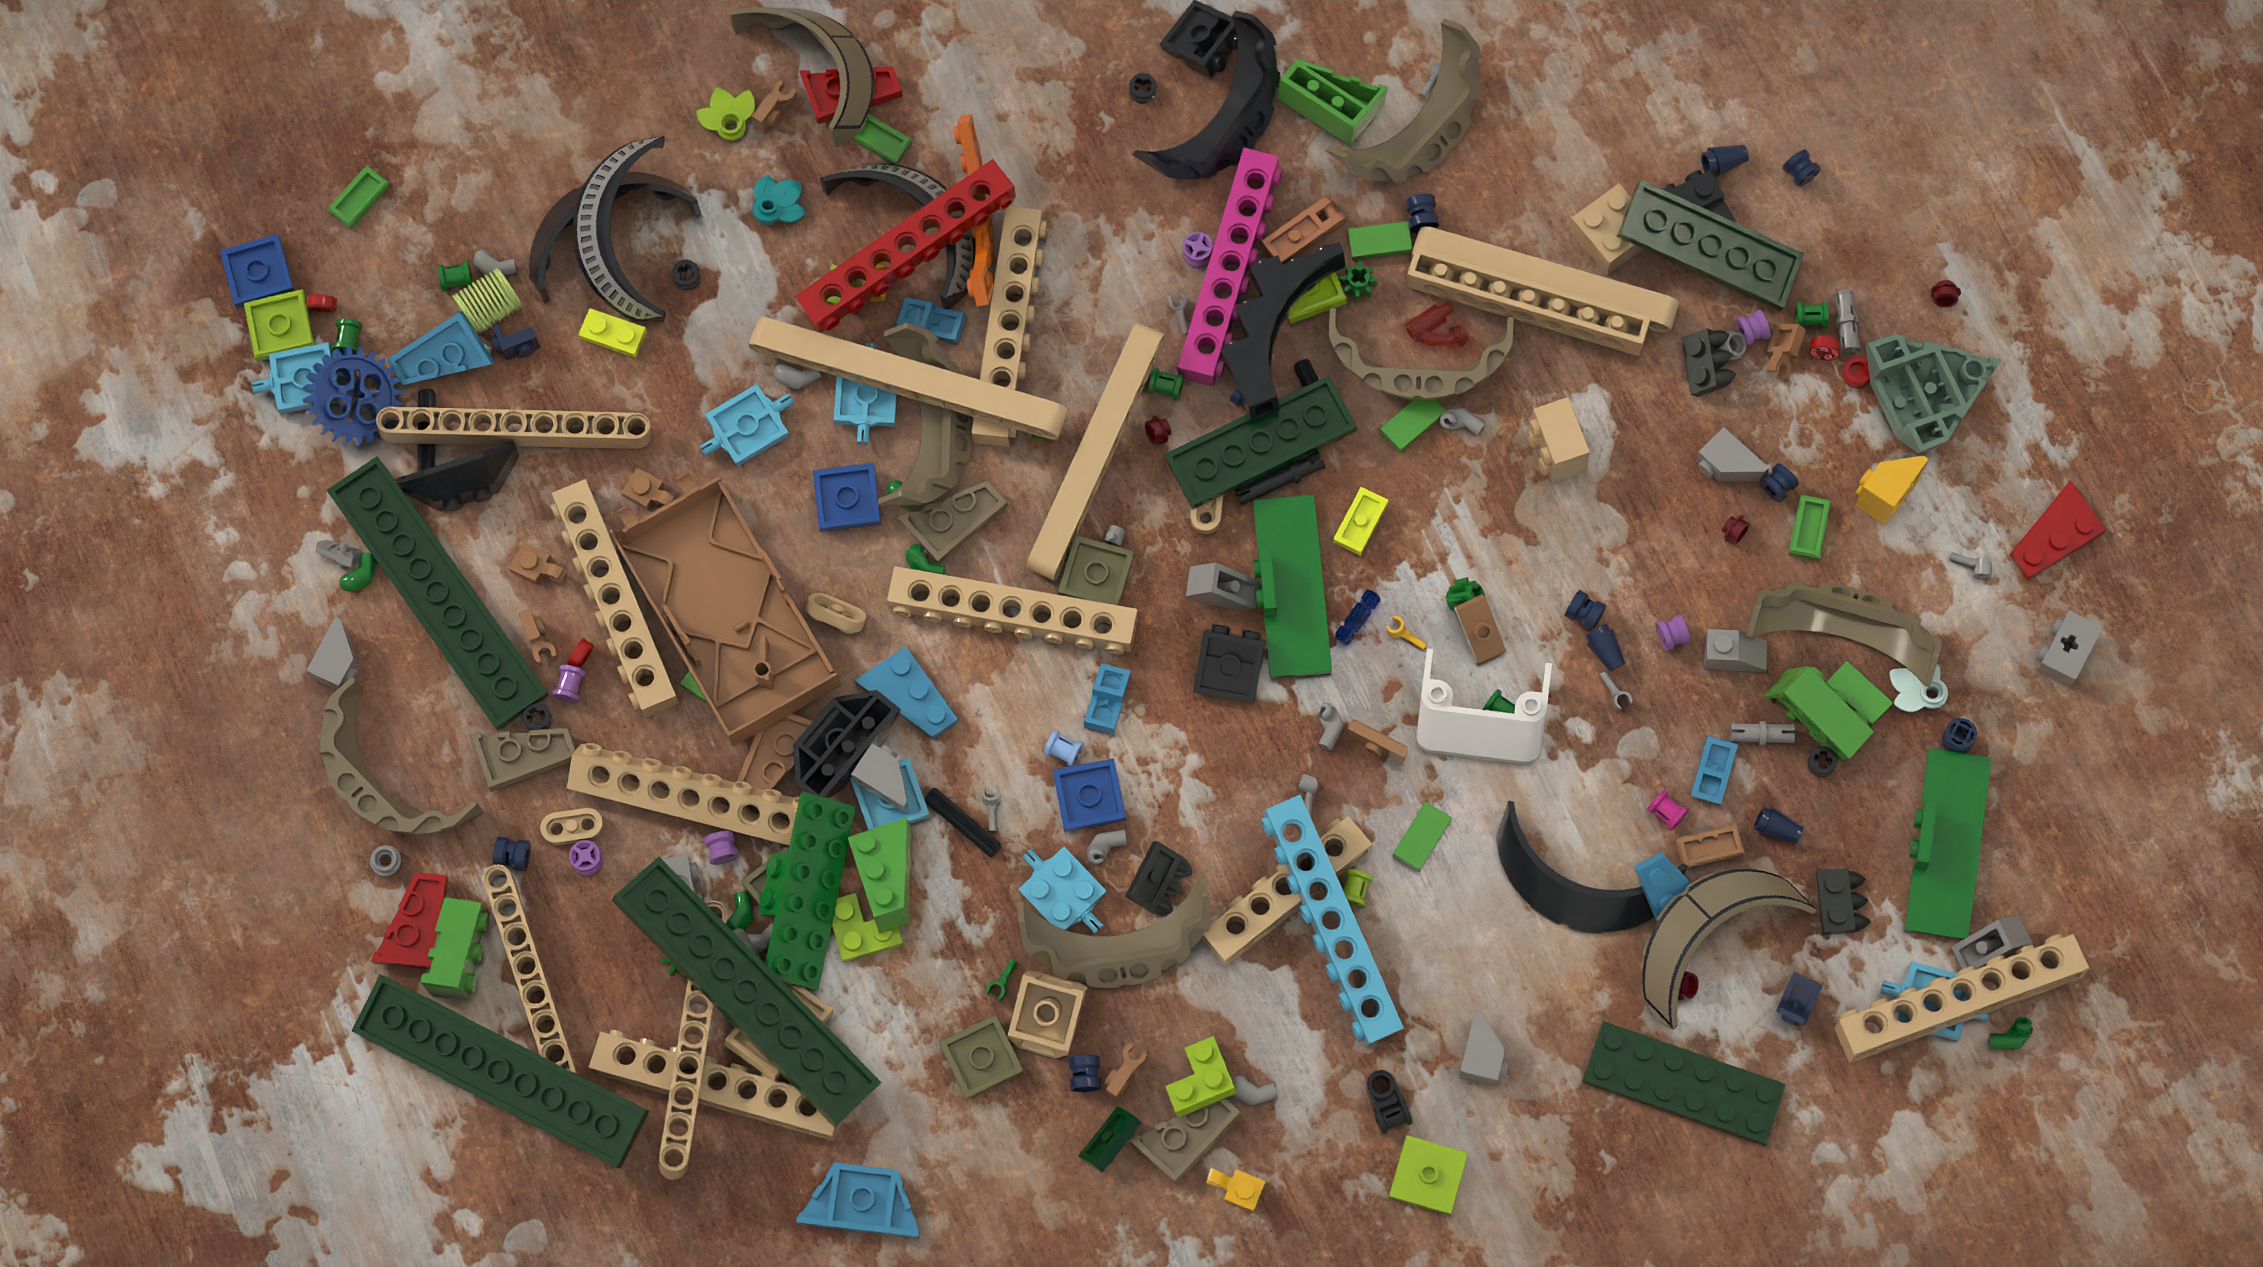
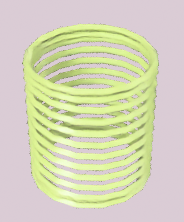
(505, 289)

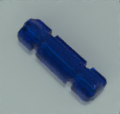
(1357, 617)

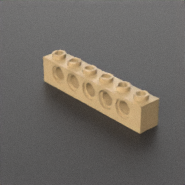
(1229, 947)

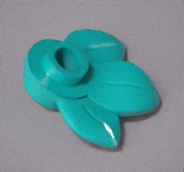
(779, 198)

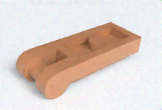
(1303, 230)

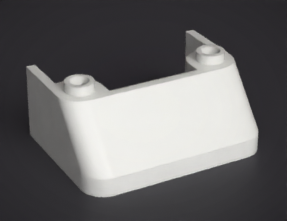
(1480, 732)

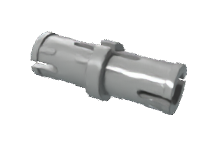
(1847, 321)
(1762, 733)

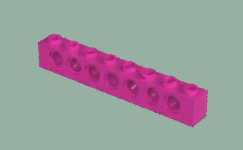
(1252, 167)

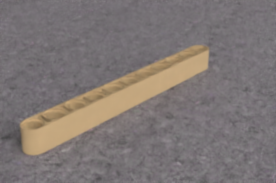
(908, 378)

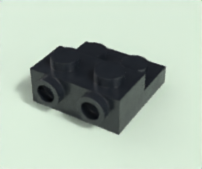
(1202, 39)
(1702, 191)
(1230, 663)

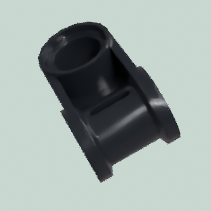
(1388, 1103)

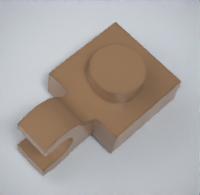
(770, 109)
(1784, 344)
(645, 490)
(534, 564)
(535, 629)
(1120, 1079)

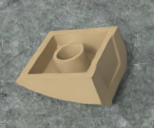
(1046, 1014)

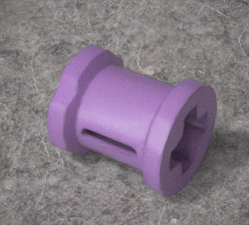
(569, 683)

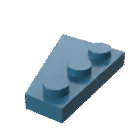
(440, 352)
(912, 691)
(1660, 881)

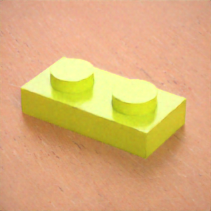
(612, 333)
(1360, 521)

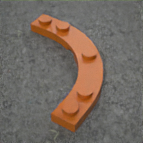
(981, 280)

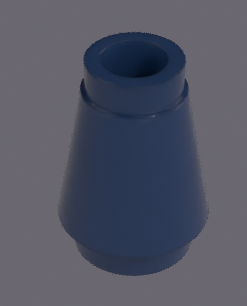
(1723, 158)
(1606, 647)
(1776, 825)

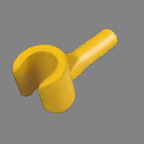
(1402, 632)

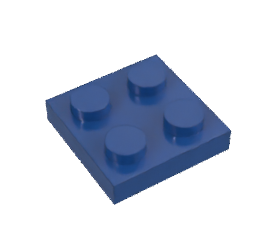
(257, 270)
(846, 497)
(1089, 795)

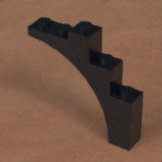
(1261, 319)

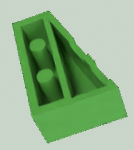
(1331, 100)
(1821, 710)
(885, 868)
(456, 949)

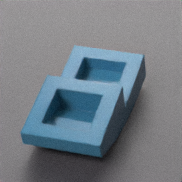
(943, 323)
(1107, 699)
(1714, 770)

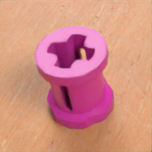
(1667, 810)

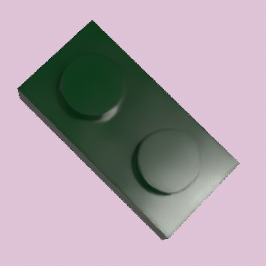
(1110, 1139)

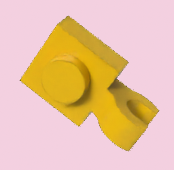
(1241, 1189)

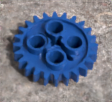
(326, 390)

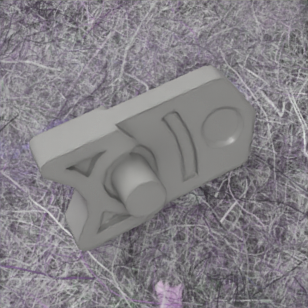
(341, 552)

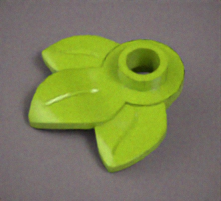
(725, 111)

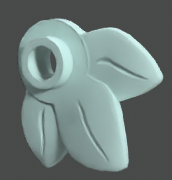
(1913, 693)

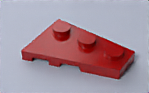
(824, 90)
(2057, 533)
(414, 926)

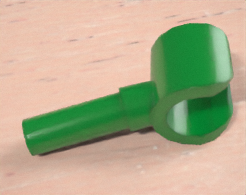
(1003, 979)

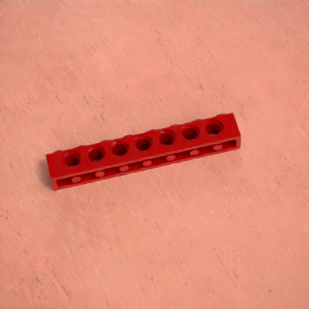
(911, 231)

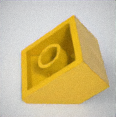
(1888, 486)

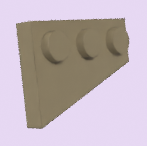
(951, 522)
(518, 756)
(1184, 1140)

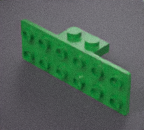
(1291, 586)
(1947, 844)
(804, 889)

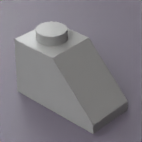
(1730, 460)
(1222, 587)
(1734, 651)
(335, 658)
(882, 776)
(1997, 939)
(1483, 1054)

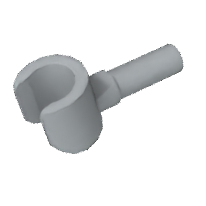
(1431, 81)
(1179, 311)
(1114, 534)
(1982, 565)
(1615, 691)
(1309, 785)
(992, 804)

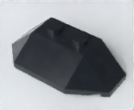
(462, 479)
(839, 740)

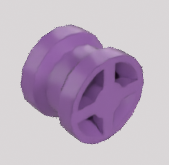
(1198, 243)
(1753, 327)
(1673, 632)
(721, 847)
(581, 853)

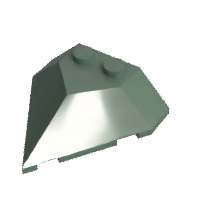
(1925, 387)

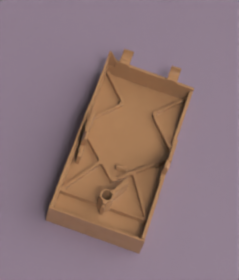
(724, 609)

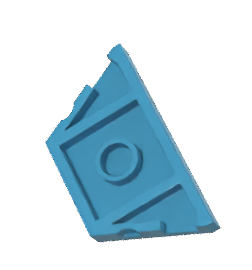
(861, 1201)

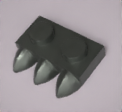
(1705, 361)
(1157, 878)
(1838, 901)

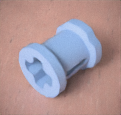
(1063, 748)

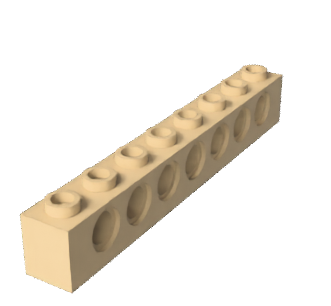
(1017, 224)
(1528, 301)
(580, 500)
(908, 582)
(677, 801)
(1860, 1043)
(607, 1064)

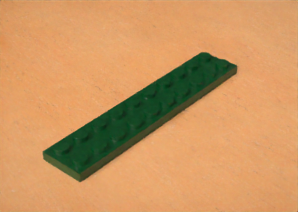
(437, 593)
(746, 991)
(500, 1071)

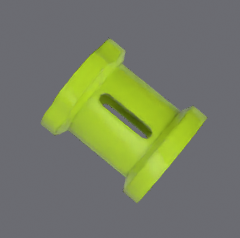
(1356, 887)

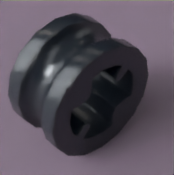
(1142, 96)
(684, 265)
(541, 709)
(1830, 757)

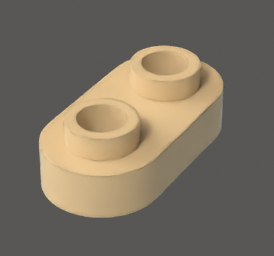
(1212, 509)
(835, 613)
(572, 824)

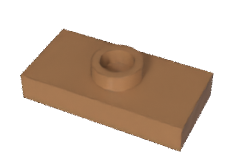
(1480, 629)
(1377, 742)
(1710, 847)

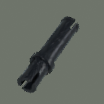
(1279, 478)

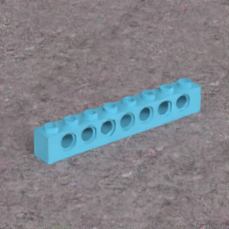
(1295, 813)

